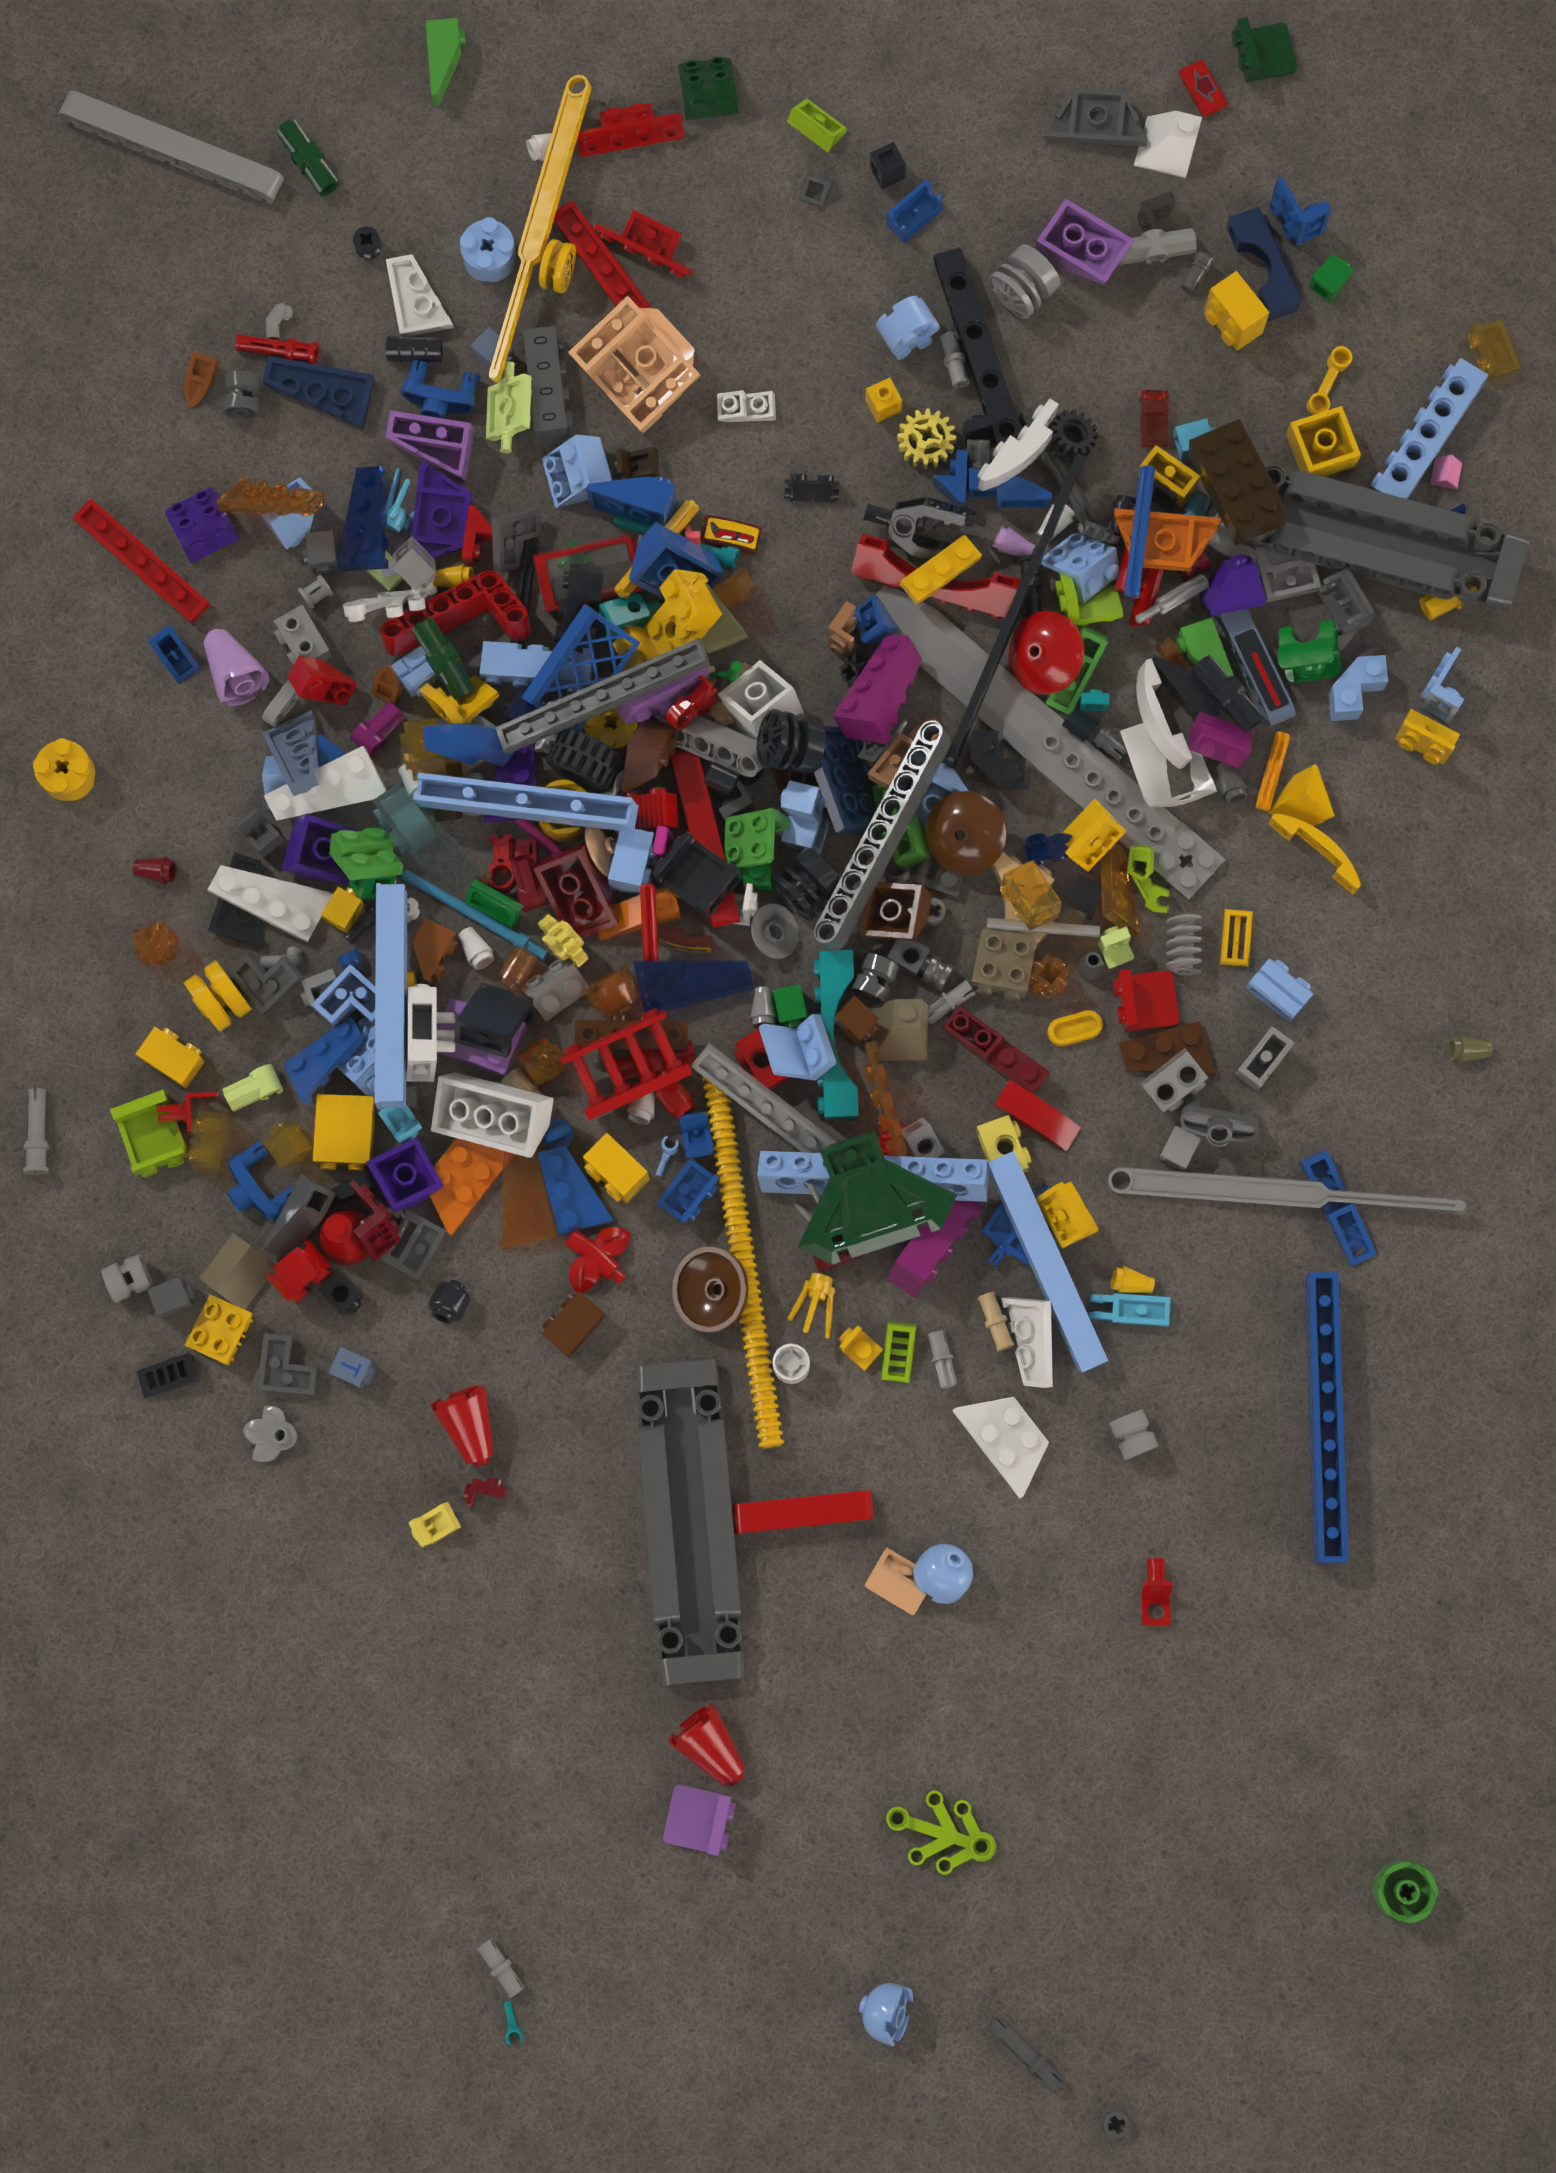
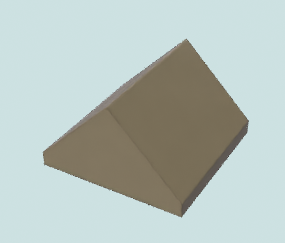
(238, 1272)

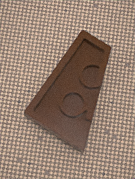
(1156, 1049)

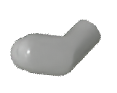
(274, 318)
(293, 954)

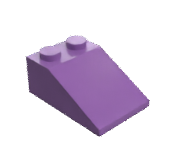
(1082, 243)
(480, 1059)

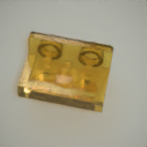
(1493, 349)

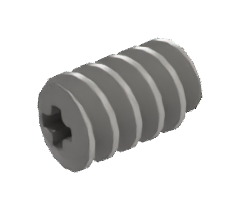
(1182, 944)

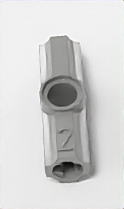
(1160, 245)

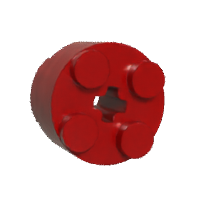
(298, 1272)

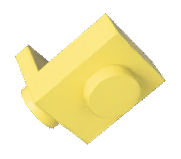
(434, 1525)

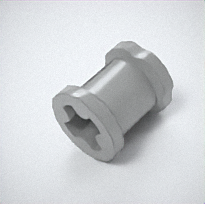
(315, 592)

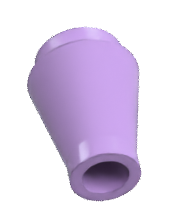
(1012, 543)

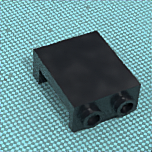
(696, 875)
(492, 1019)

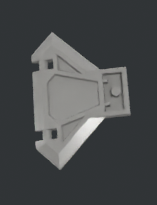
(1279, 575)

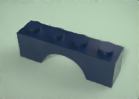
(1252, 234)

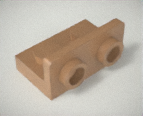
(842, 630)

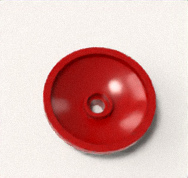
(1058, 657)

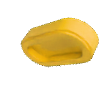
(1075, 1028)

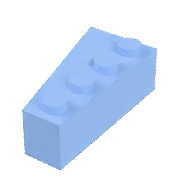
(519, 666)

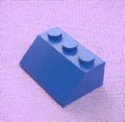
(662, 552)

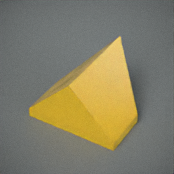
(1304, 798)

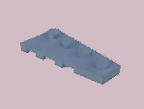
(296, 752)

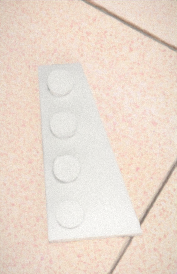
(278, 902)

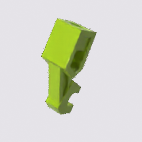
(1150, 891)

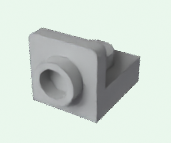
(316, 984)

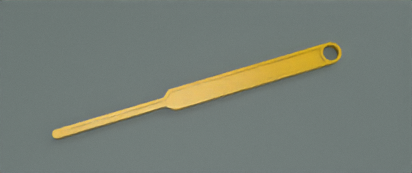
(543, 209)

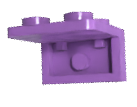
(698, 1819)

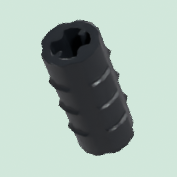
(414, 348)

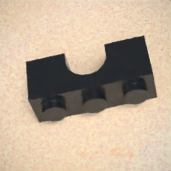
(582, 585)

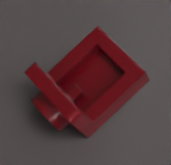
(492, 1487)

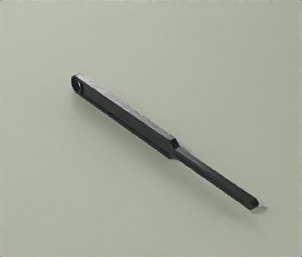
(1012, 617)

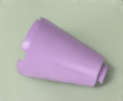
(233, 668)

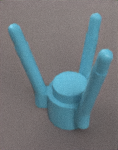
(395, 514)

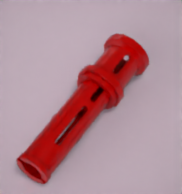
(289, 349)

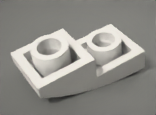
(744, 407)

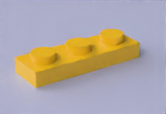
(940, 569)

